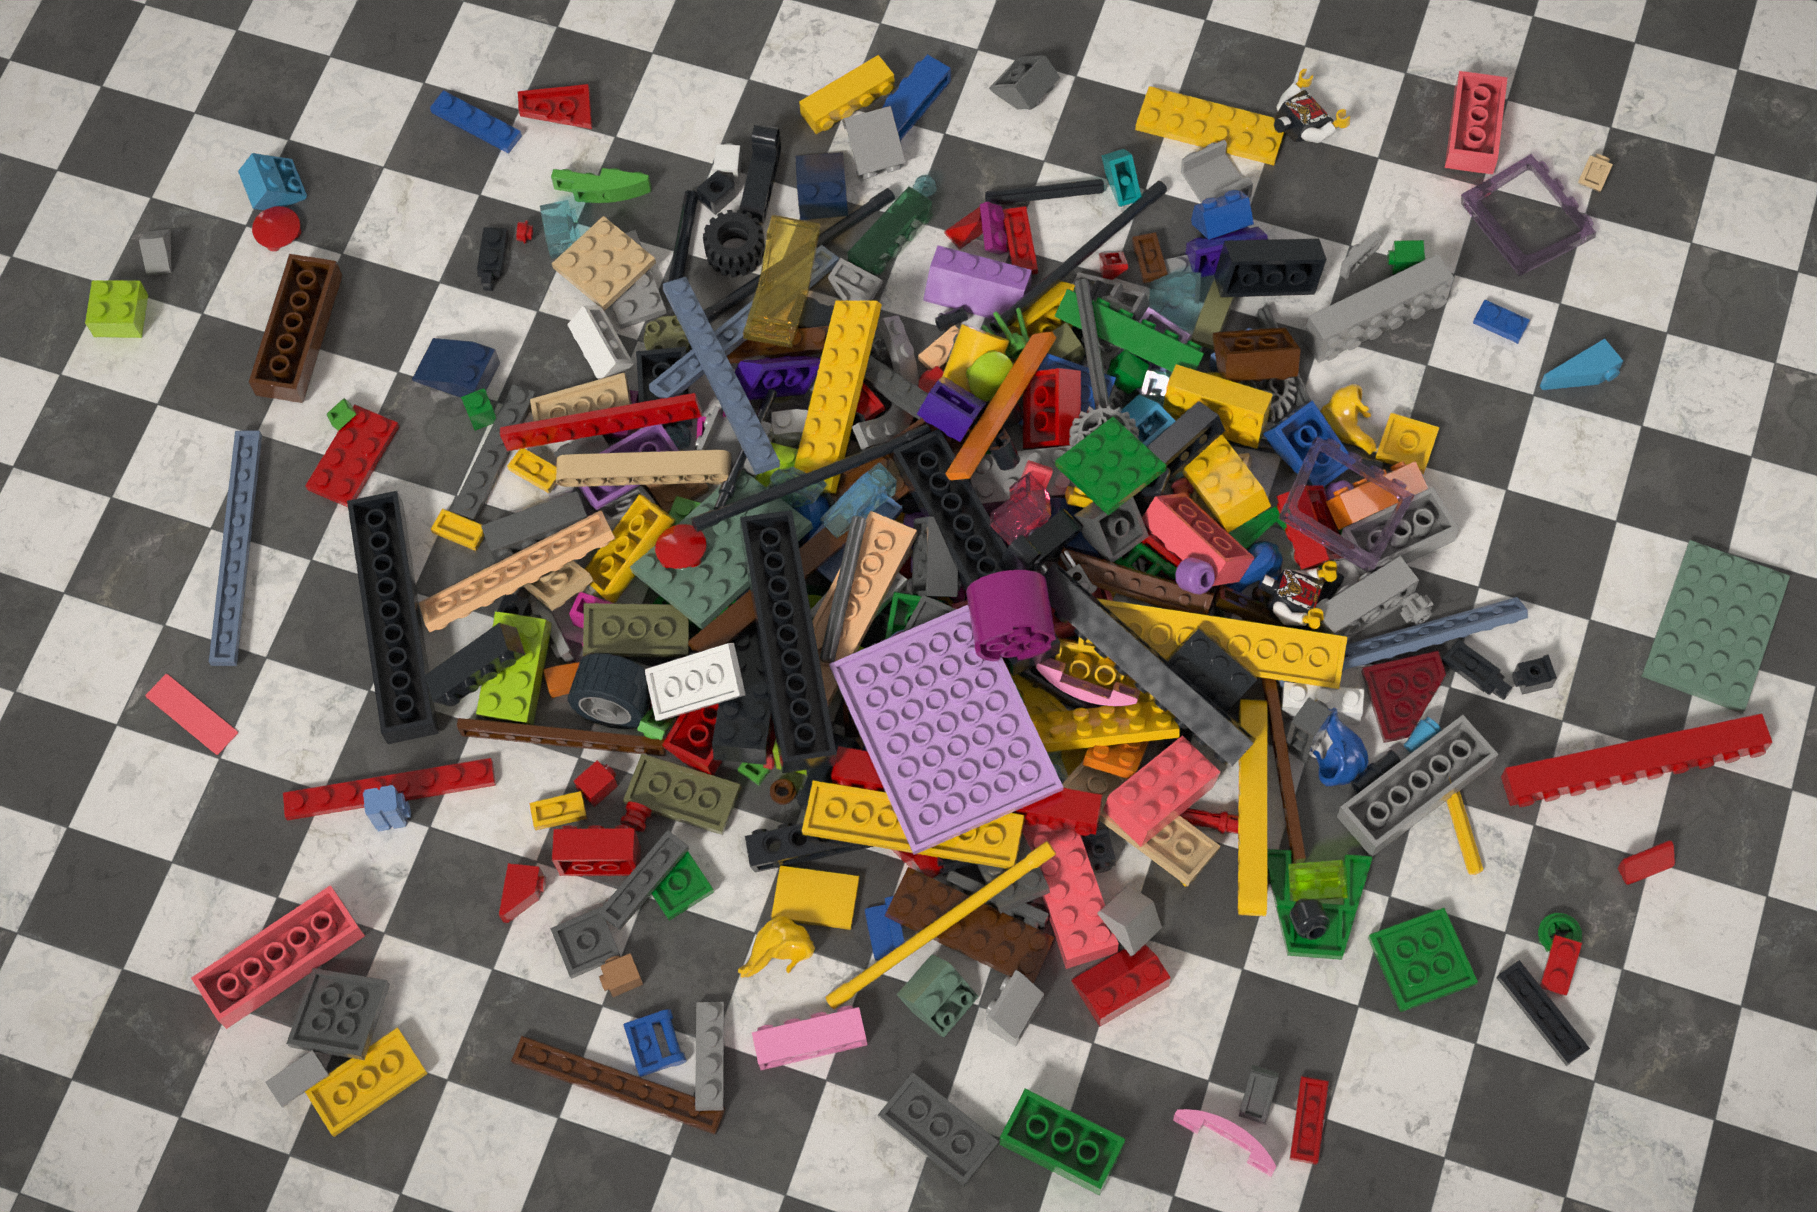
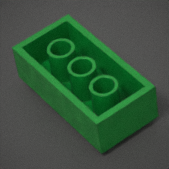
(1062, 1141)

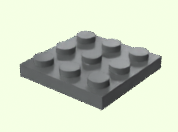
(338, 1014)

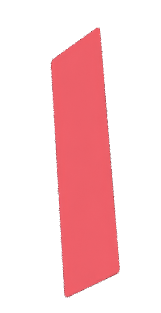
(191, 714)

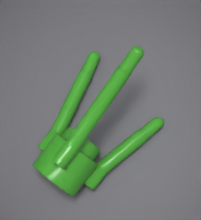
(1016, 341)

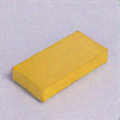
(458, 529)

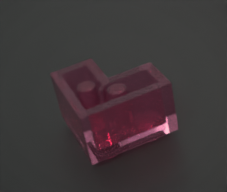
(1023, 511)

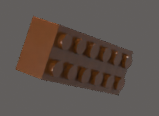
(295, 328)

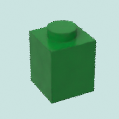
(1405, 254)
(1128, 371)
(479, 409)

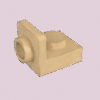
(1595, 172)

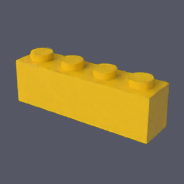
(847, 94)

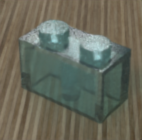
(559, 226)

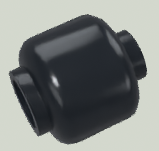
(1309, 918)

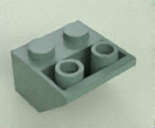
(938, 995)

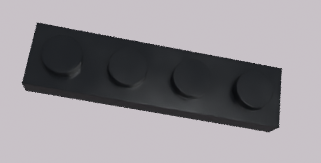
(1543, 1013)

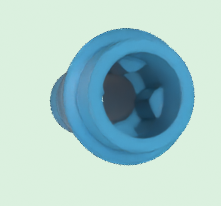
(1422, 733)

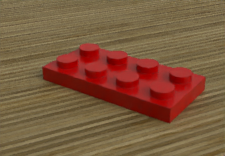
(352, 456)

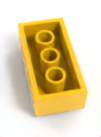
(1240, 407)
(1226, 485)

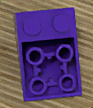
(951, 408)

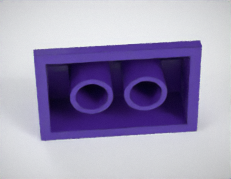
(1205, 253)
(785, 375)

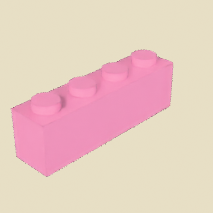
(809, 1037)

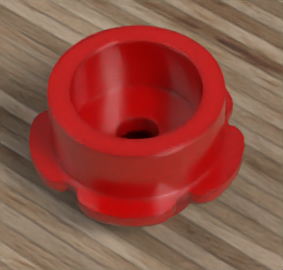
(524, 231)

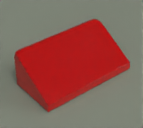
(1647, 863)

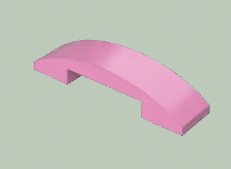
(1083, 690)
(1195, 1119)

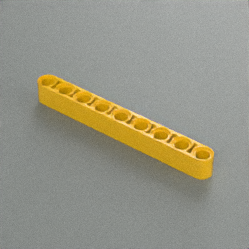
(1253, 812)

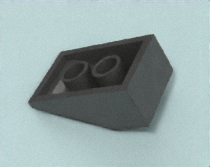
(932, 563)

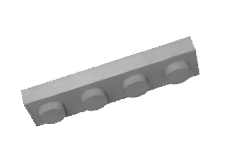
(709, 1056)

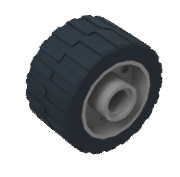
(610, 691)

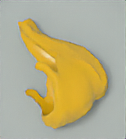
(1342, 417)
(779, 940)

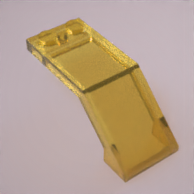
(783, 281)

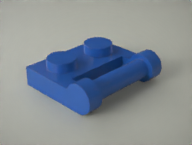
(645, 1044)

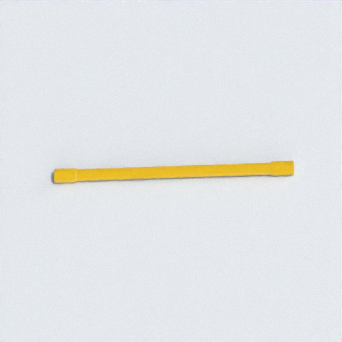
(1031, 861)

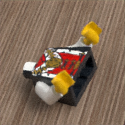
(1303, 117)
(1297, 594)

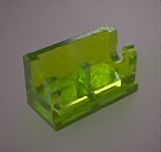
(1318, 880)

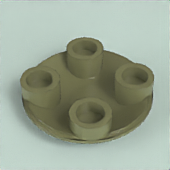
(665, 333)

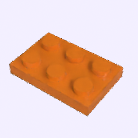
(1117, 759)

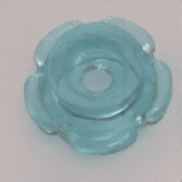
(925, 181)

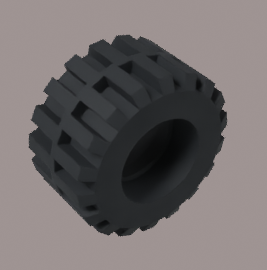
(738, 259)

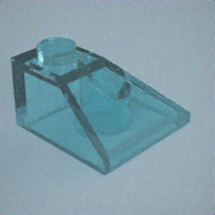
(1177, 298)

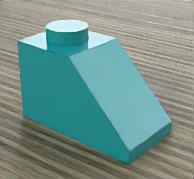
(1122, 176)

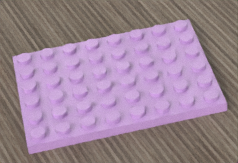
(944, 730)

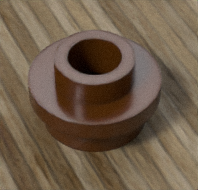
(779, 785)

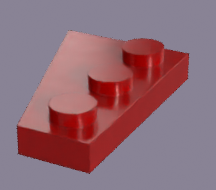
(558, 105)

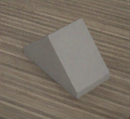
(156, 251)

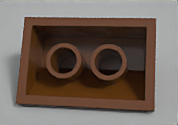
(1256, 354)

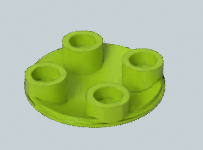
(988, 374)

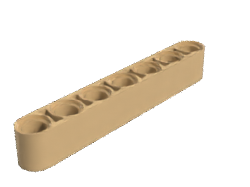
(643, 468)

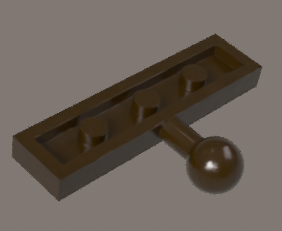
(1248, 608)

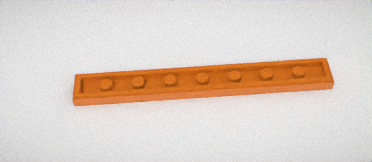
(1000, 406)

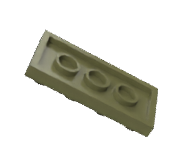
(635, 630)
(683, 794)

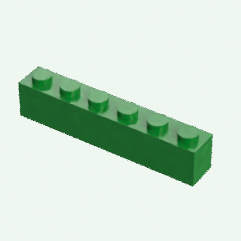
(1132, 335)

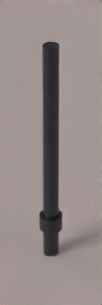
(728, 487)

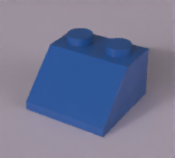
(1222, 214)

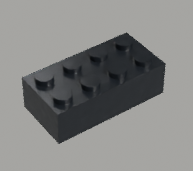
(1269, 267)

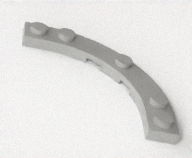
(903, 361)

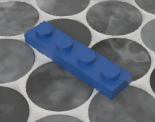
(476, 122)

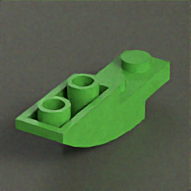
(610, 186)

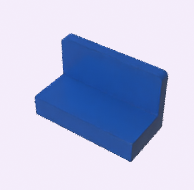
(883, 932)

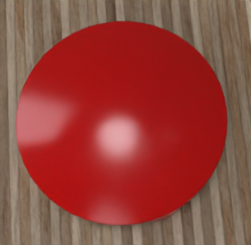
(276, 227)
(680, 547)

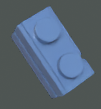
(386, 808)

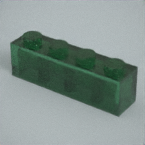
(891, 232)

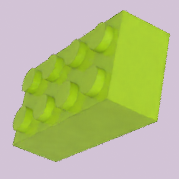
(517, 688)

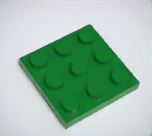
(1110, 465)
(1422, 959)

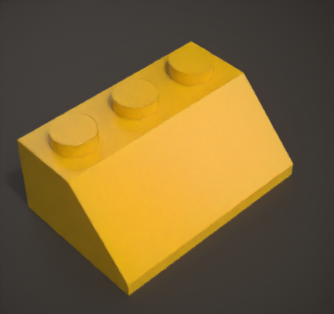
(1041, 315)

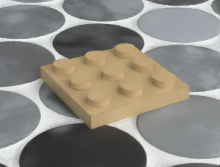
(603, 263)

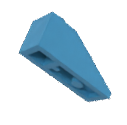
(1585, 369)

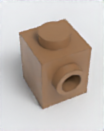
(620, 975)

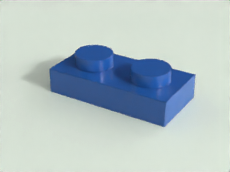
(1501, 321)

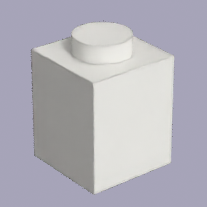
(728, 160)

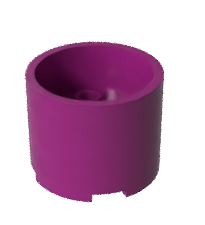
(1010, 615)

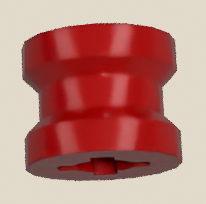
(636, 816)

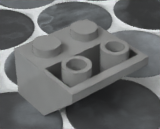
(1014, 1008)

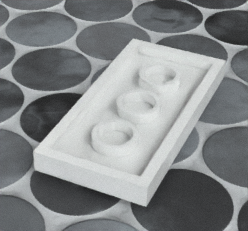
(695, 682)

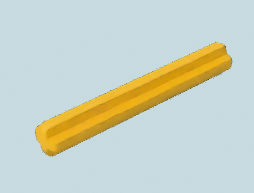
(1464, 834)

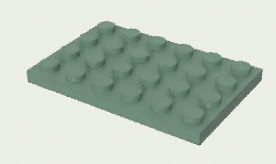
(722, 574)
(1716, 626)

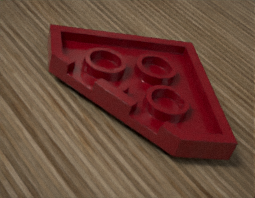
(1402, 692)

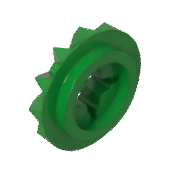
(1563, 923)

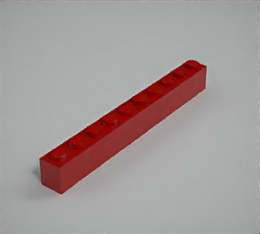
(1636, 760)
(1060, 811)

